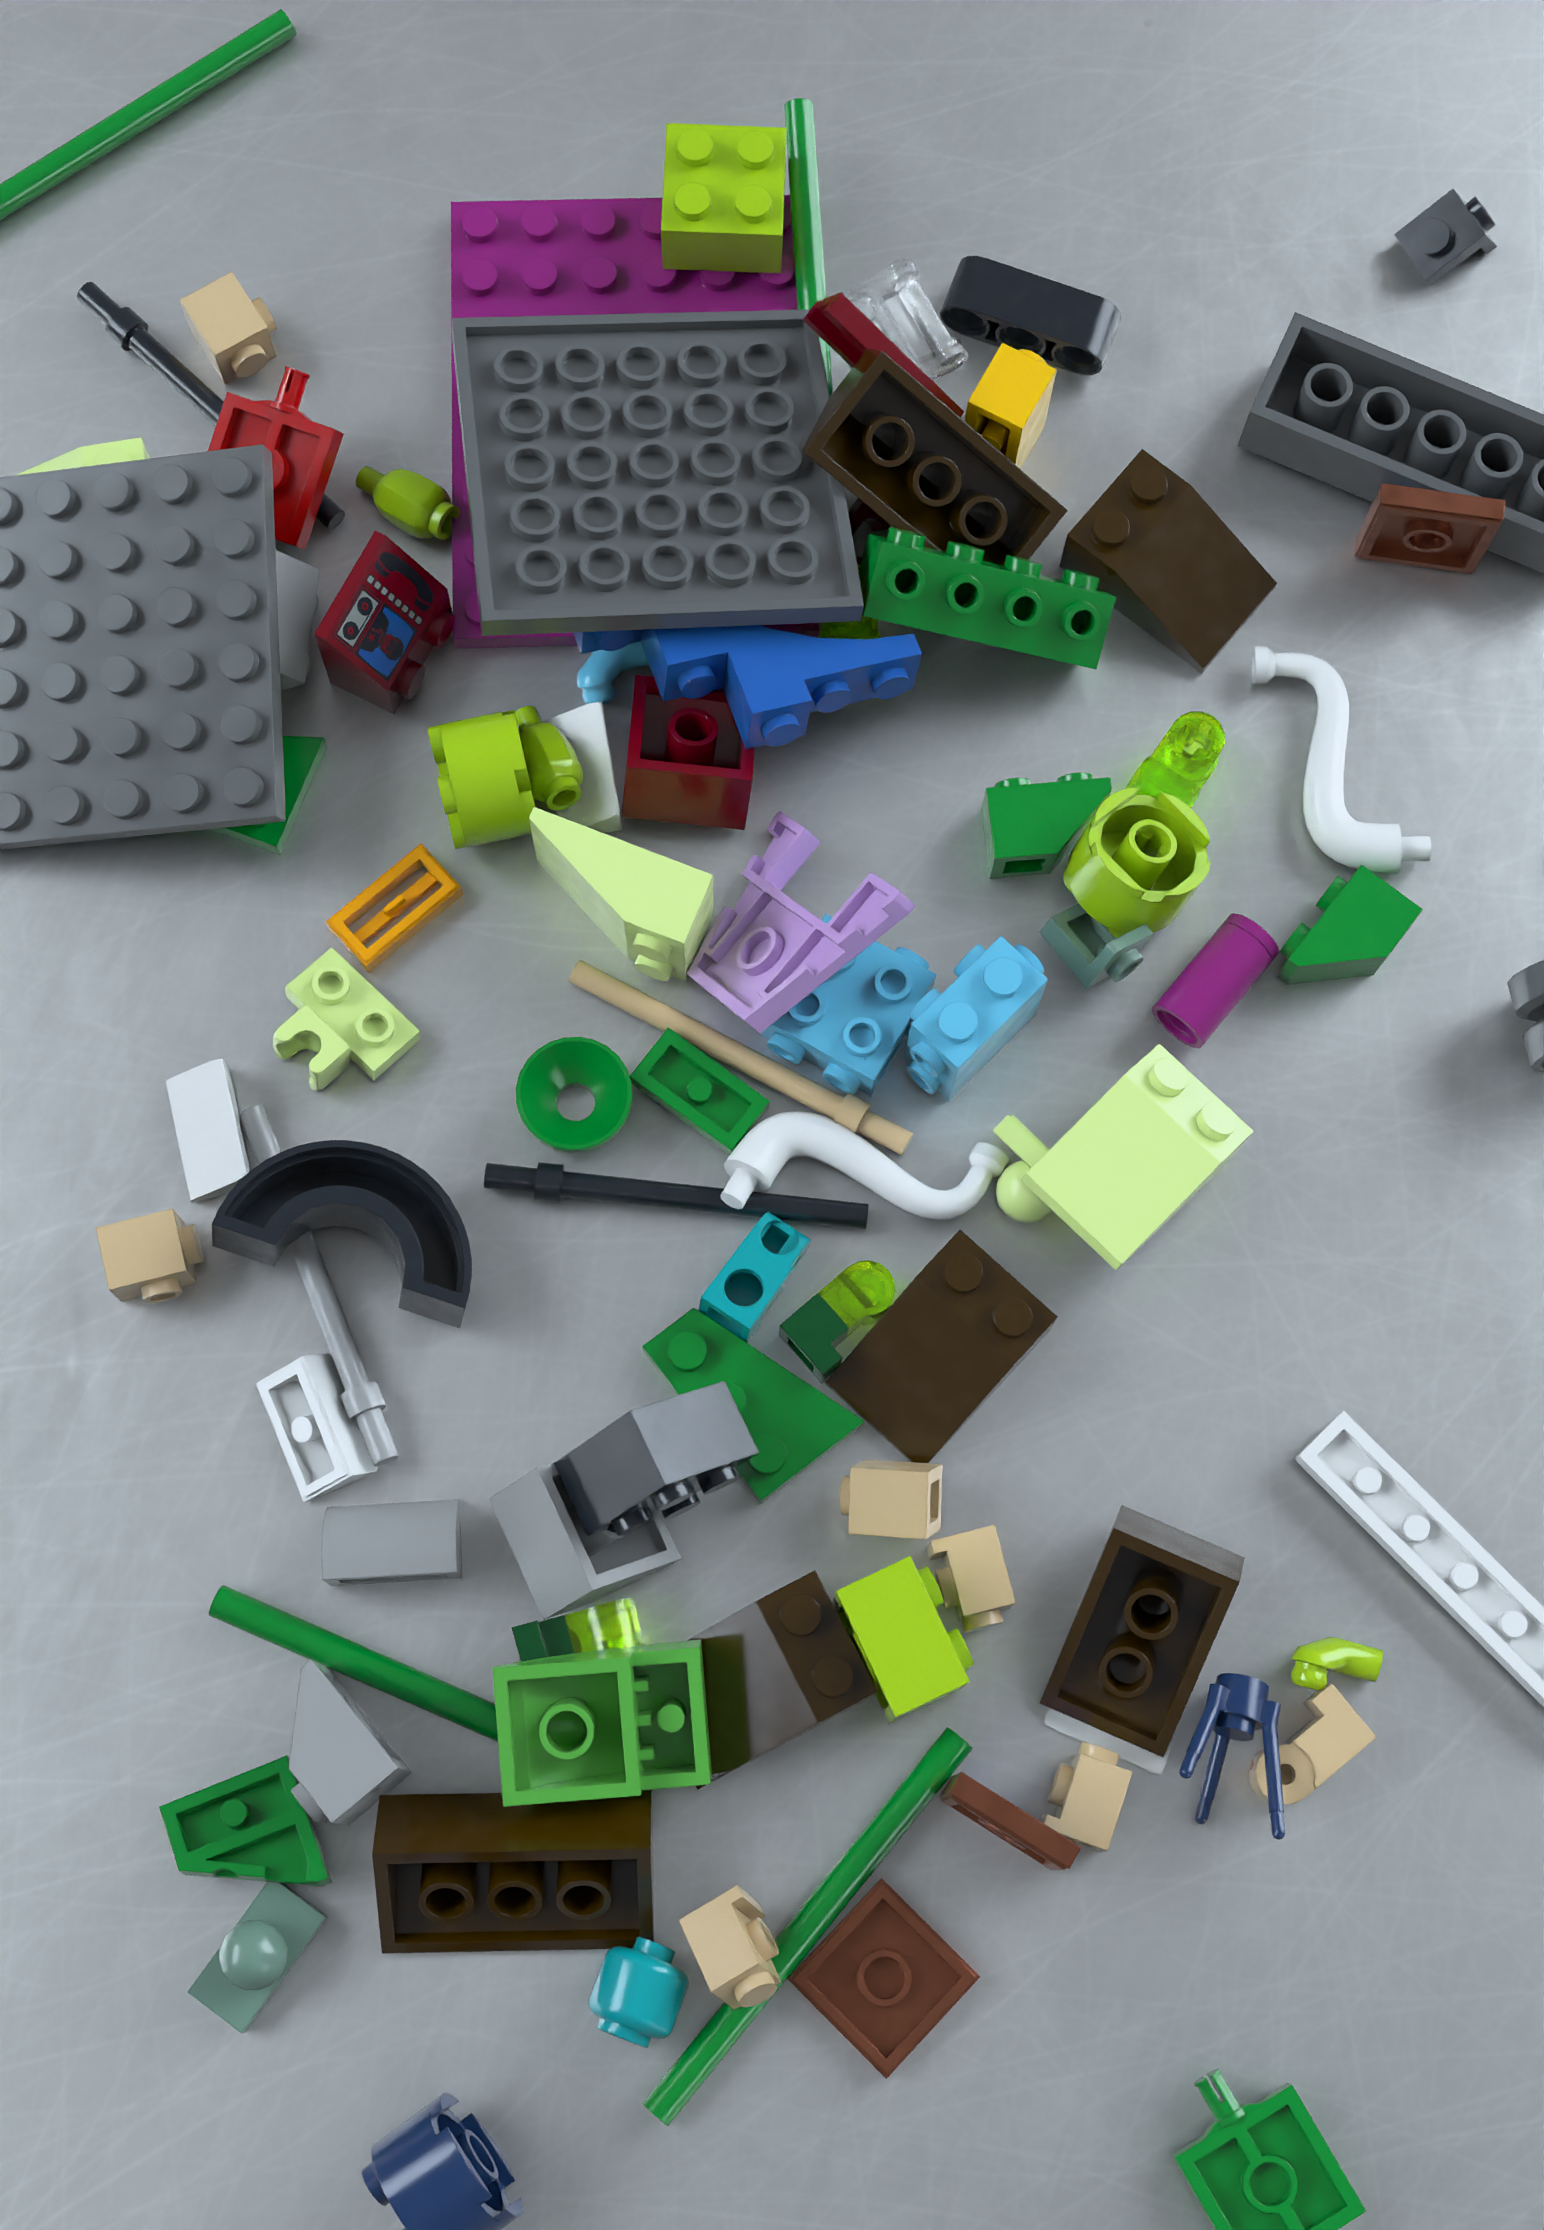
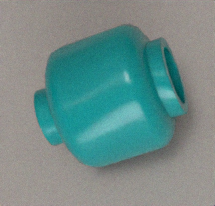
(638, 1992)

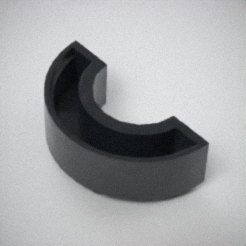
(358, 1189)

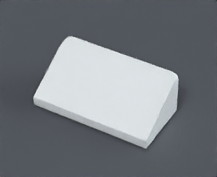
(588, 736)
(208, 1129)
(313, 1426)

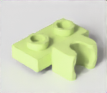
(342, 1022)

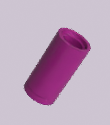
(1215, 980)

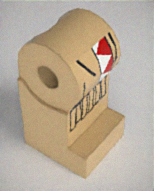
(1316, 1749)

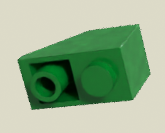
(1039, 823)
(1353, 935)

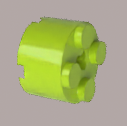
(483, 778)
(1138, 861)

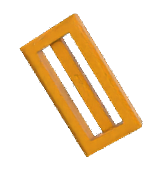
(408, 926)

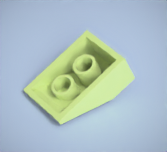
(637, 898)
(1137, 1156)

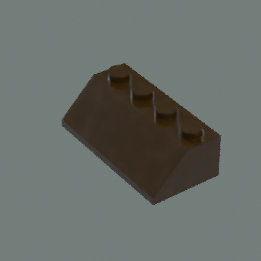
(927, 466)
(512, 1877)

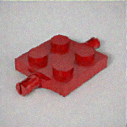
(299, 447)

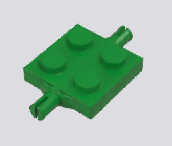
(1265, 2165)

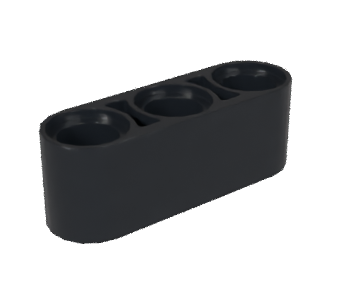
(1031, 314)

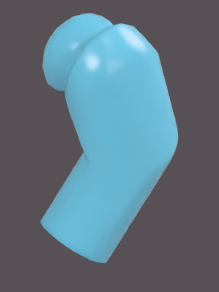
(603, 667)

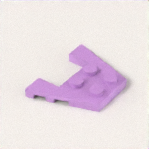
(774, 949)

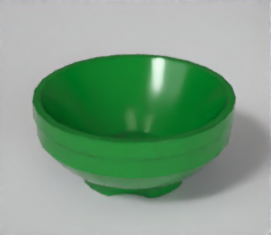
(566, 1065)

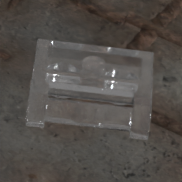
(902, 279)

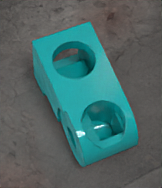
(754, 1276)

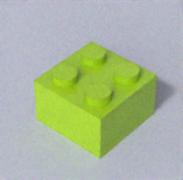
(723, 198)
(903, 1638)

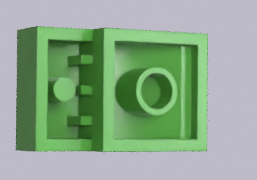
(602, 1723)

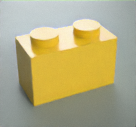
(1012, 402)

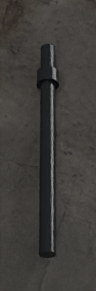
(131, 333)
(551, 1182)

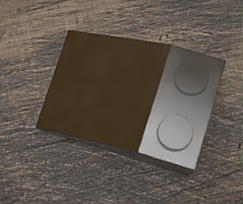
(1168, 561)
(941, 1349)
(1143, 1630)
(777, 1673)

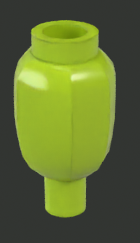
(410, 502)
(550, 761)

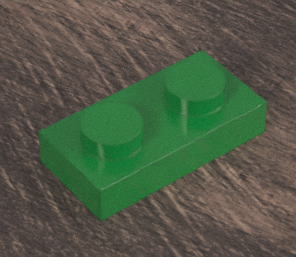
(699, 1091)

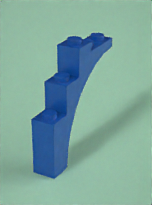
(769, 673)

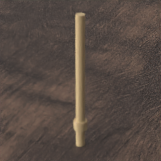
(848, 1110)

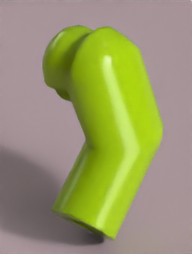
(1336, 1655)

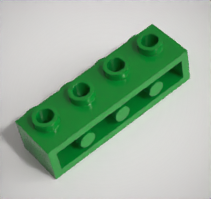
(983, 600)

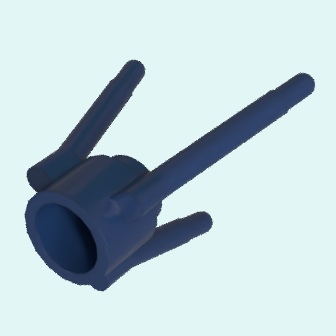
(1235, 1710)

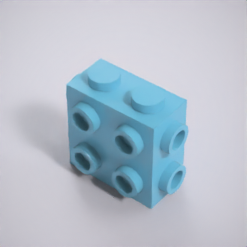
(855, 1017)
(973, 1017)

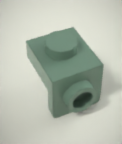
(1090, 947)

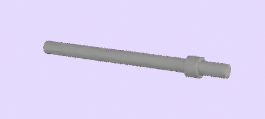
(361, 1397)

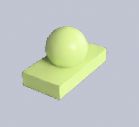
(1012, 1194)

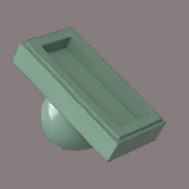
(257, 1955)

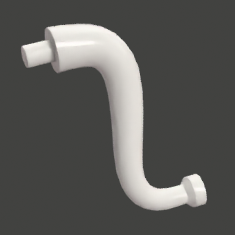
(1331, 827)
(796, 1133)

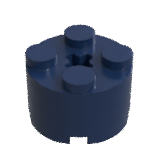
(442, 2172)

